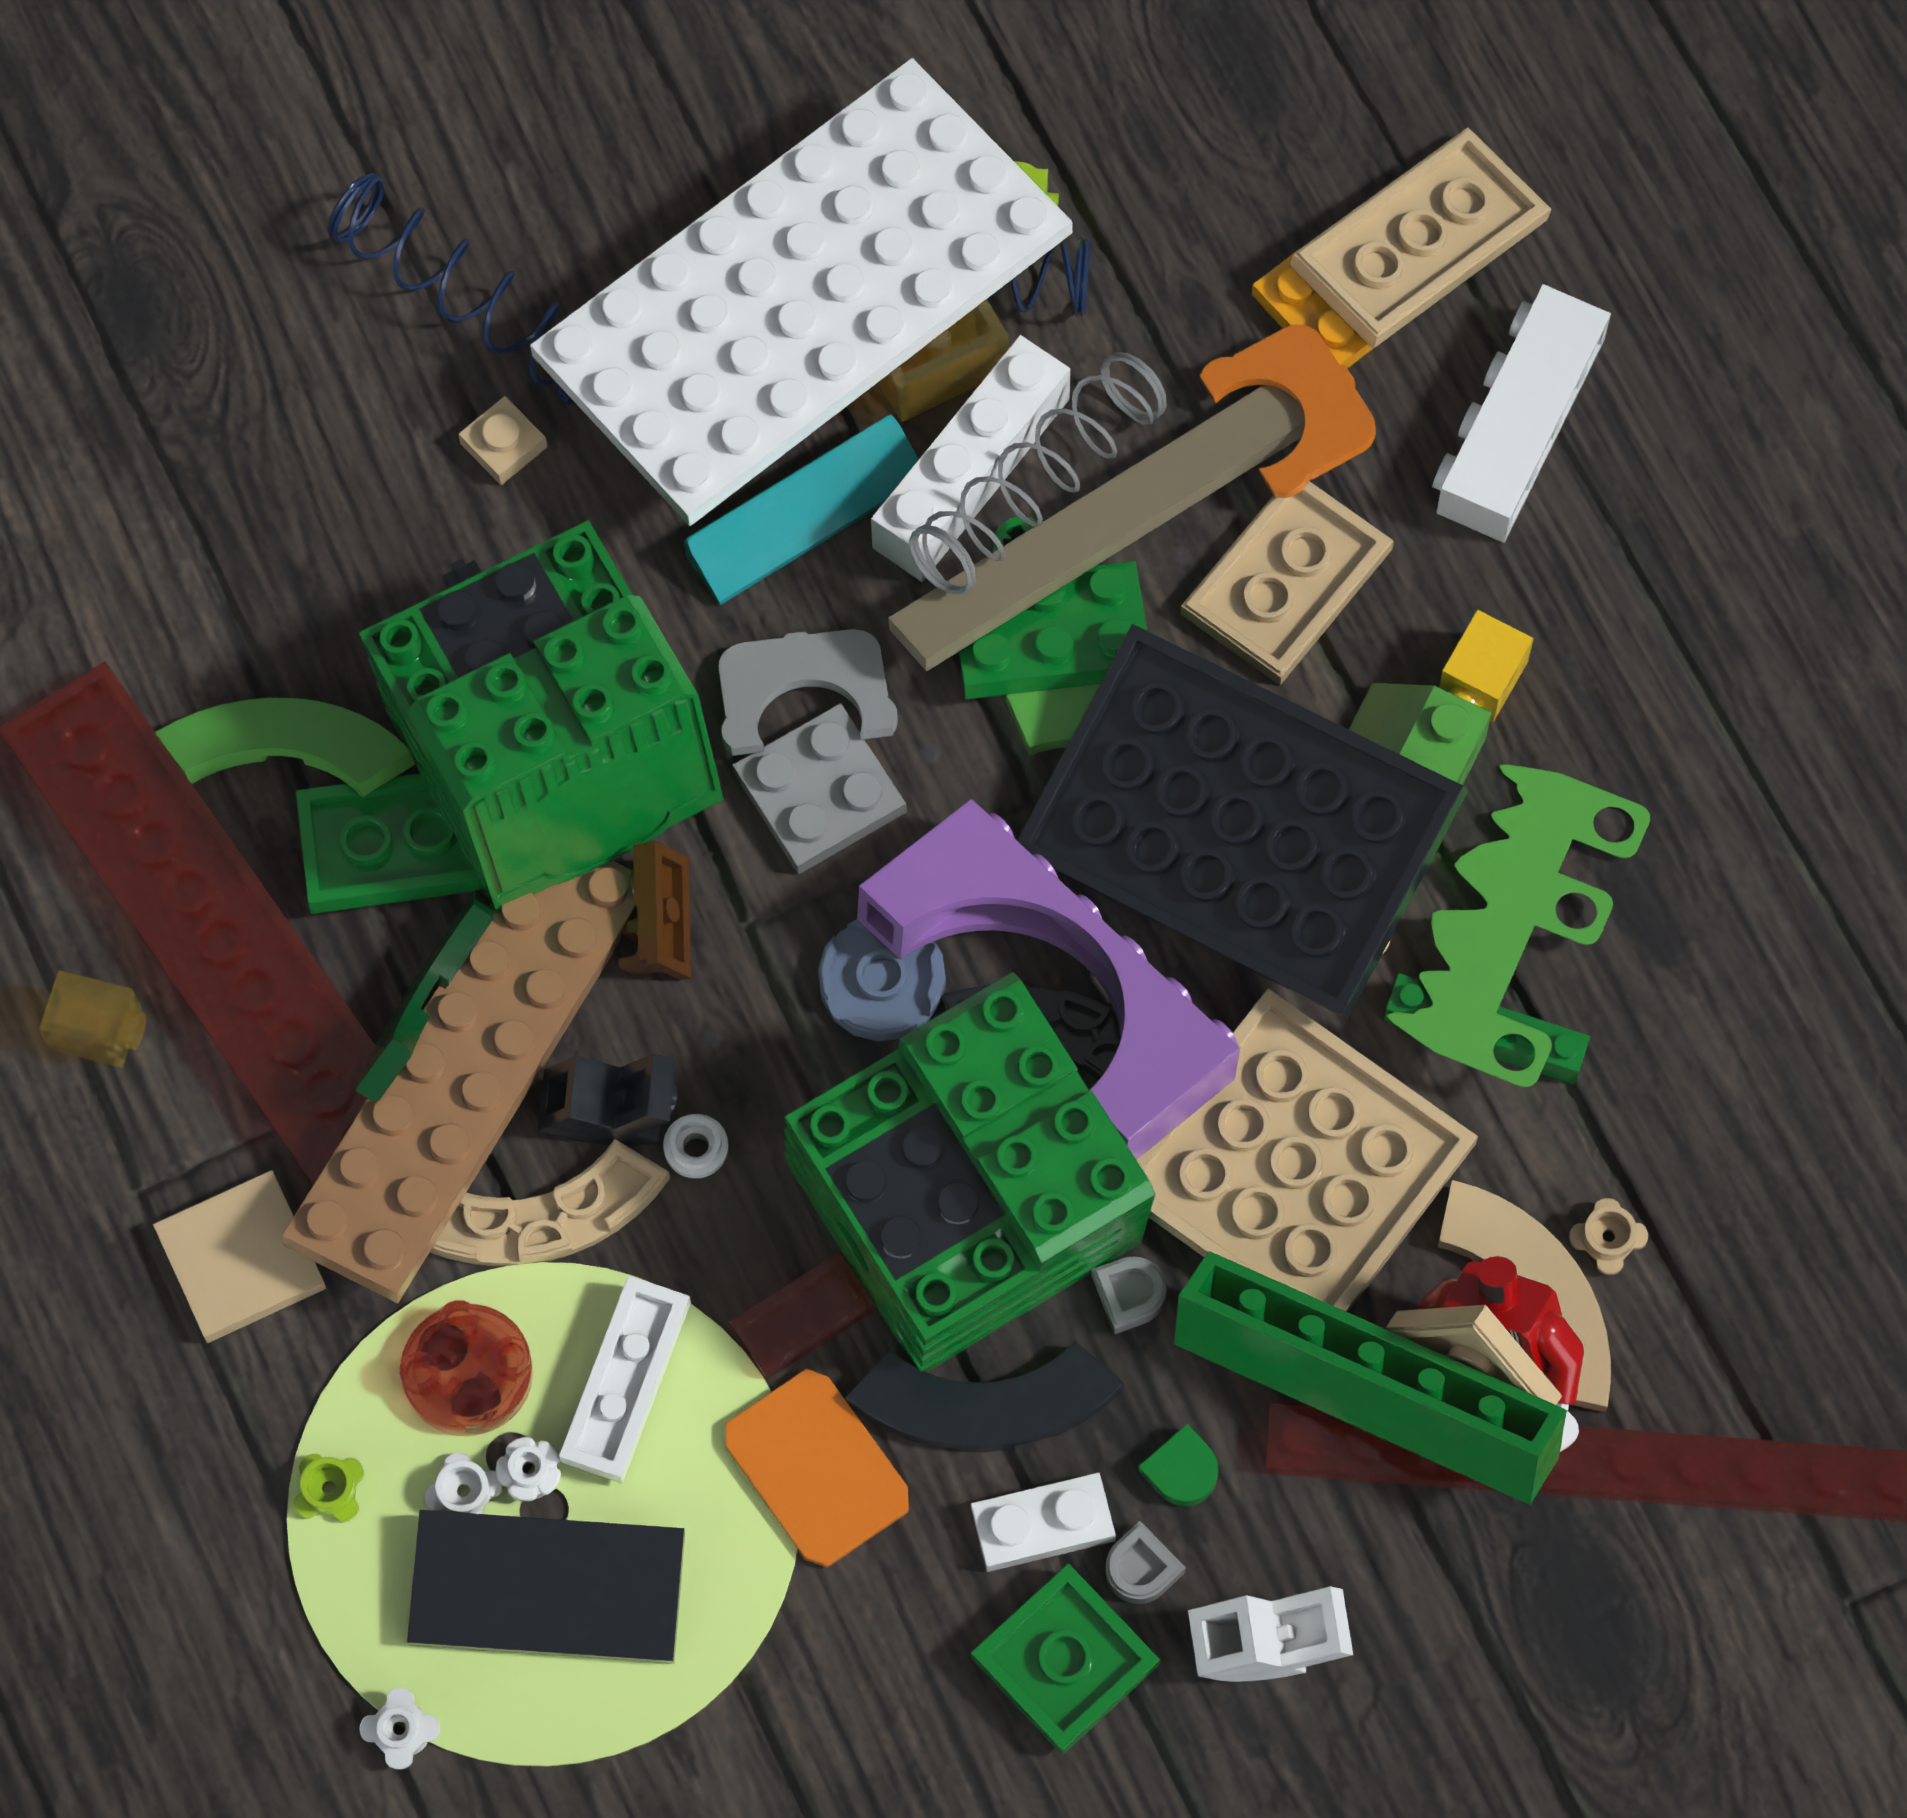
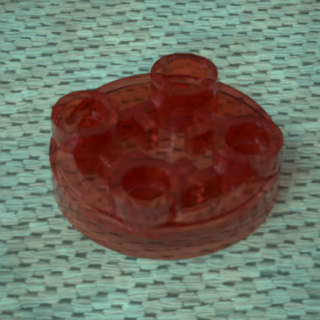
(467, 1369)

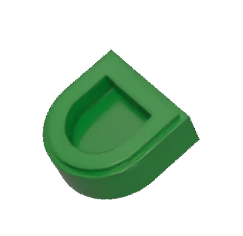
(1182, 1469)

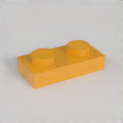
(1295, 302)

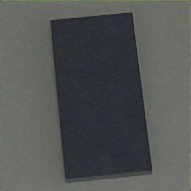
(546, 1586)

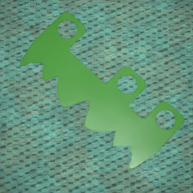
(1521, 892)

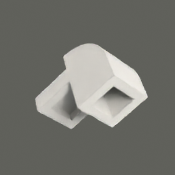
(1267, 1638)

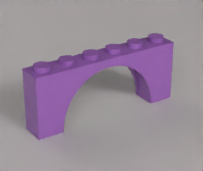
(980, 878)

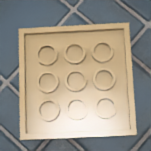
(1304, 1160)

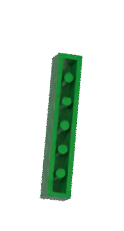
(1370, 1377)

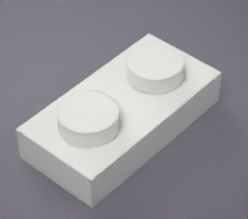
(1043, 1522)

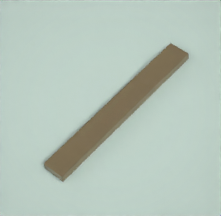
(1100, 524)

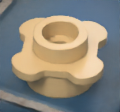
(1612, 1218)

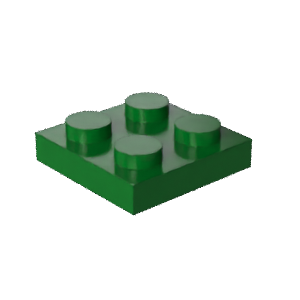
(1065, 1659)

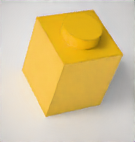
(1486, 663)

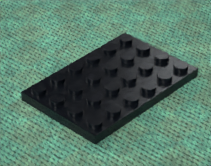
(1241, 820)

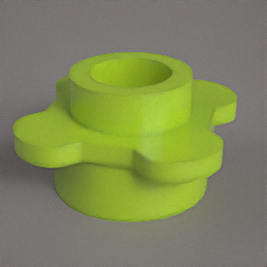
(317, 1472)

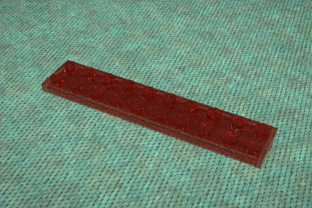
(198, 910)

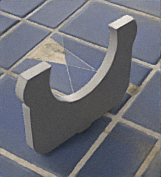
(835, 660)

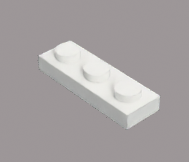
(625, 1379)

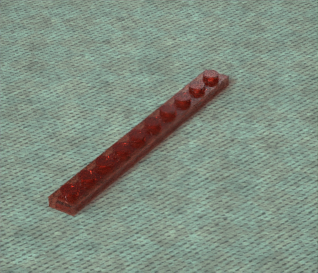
(1623, 1467)

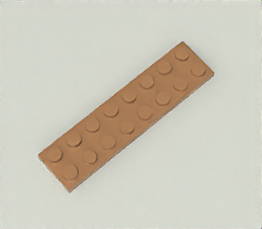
(471, 1068)

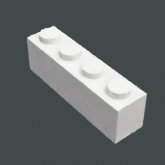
(1522, 412)
(994, 417)

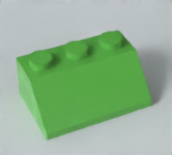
(1424, 726)

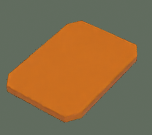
(817, 1468)

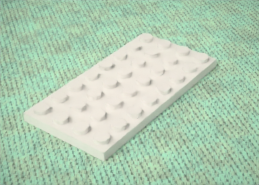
(801, 290)

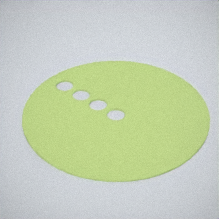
(526, 1705)

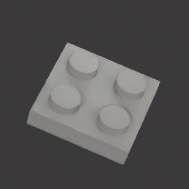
(819, 788)

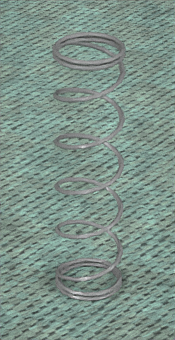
(1145, 418)

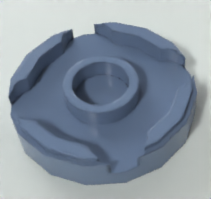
(876, 991)

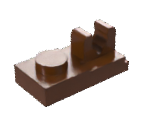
(663, 912)

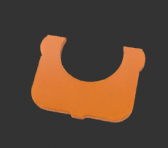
(1304, 367)

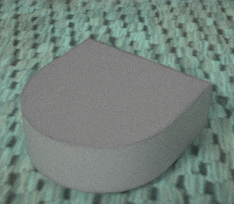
(1130, 1291)
(1141, 1567)

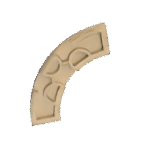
(555, 1223)
(1490, 1226)

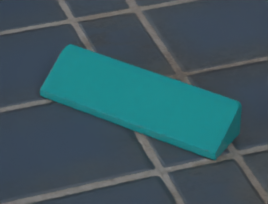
(801, 510)

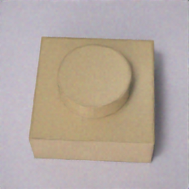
(503, 440)

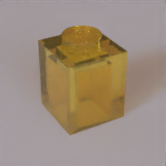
(92, 1019)

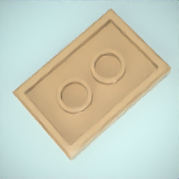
(1286, 579)

